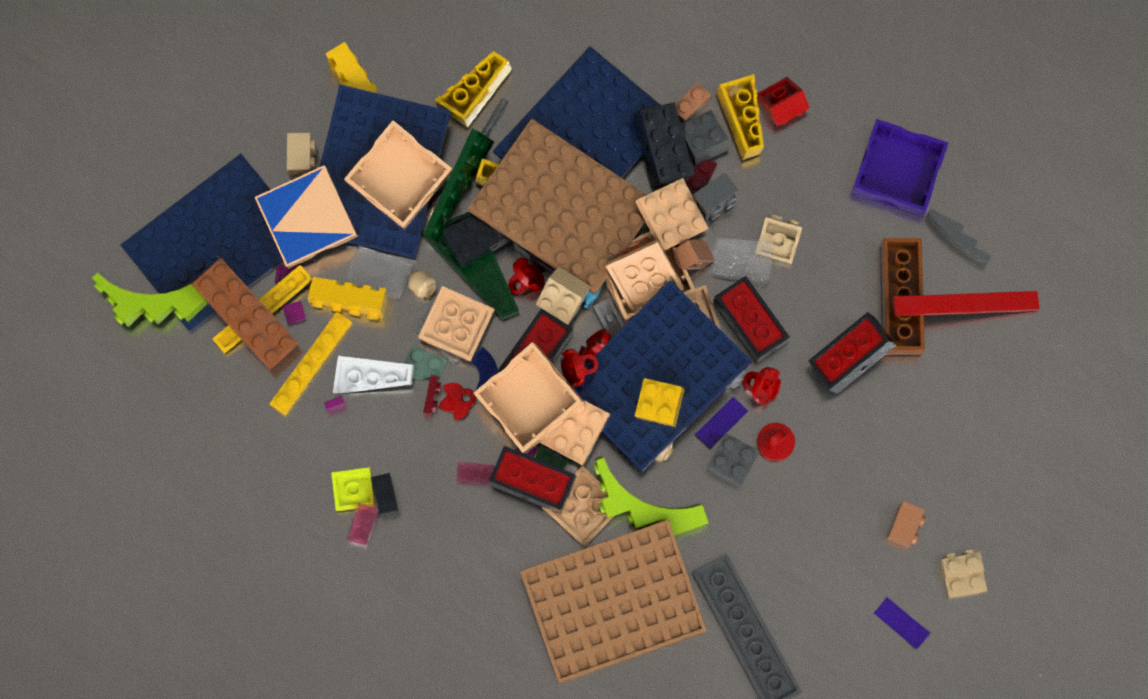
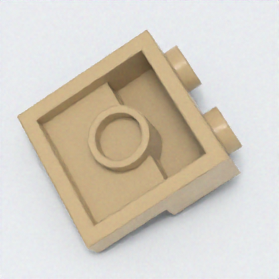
(783, 235)
(963, 574)

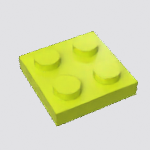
(351, 488)

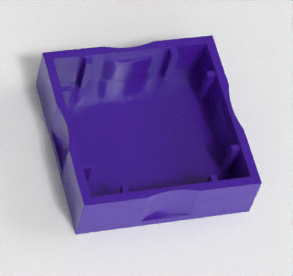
(899, 168)

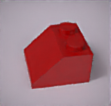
(783, 101)

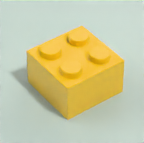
(659, 402)

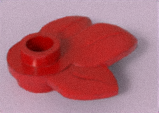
(454, 401)

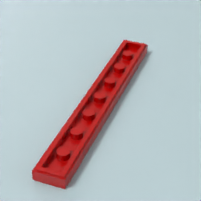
(965, 303)

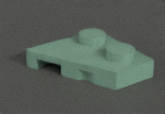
(425, 363)

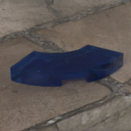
(485, 365)

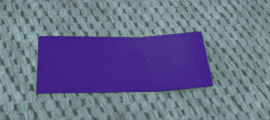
(721, 422)
(902, 623)

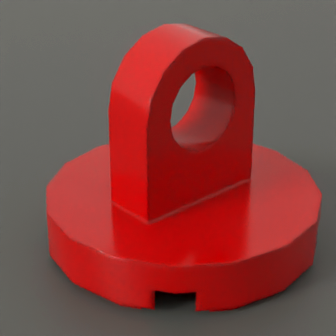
(528, 275)
(595, 343)
(573, 366)
(765, 385)
(775, 441)

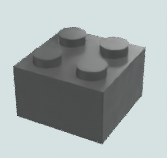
(704, 137)
(716, 196)
(732, 460)

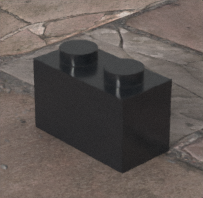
(385, 495)

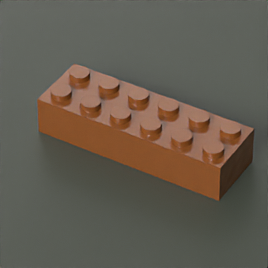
(902, 277)
(244, 313)

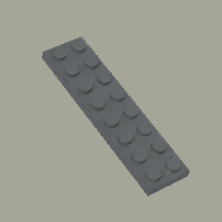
(746, 630)

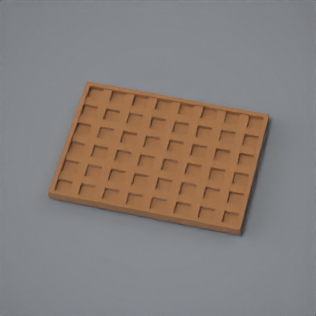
(560, 205)
(613, 601)

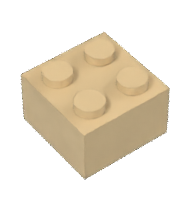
(300, 154)
(563, 295)

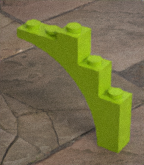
(156, 306)
(642, 512)

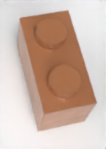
(692, 103)
(694, 254)
(906, 524)

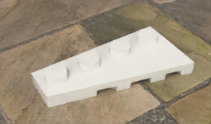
(366, 374)

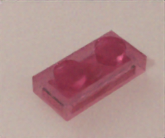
(474, 473)
(362, 523)

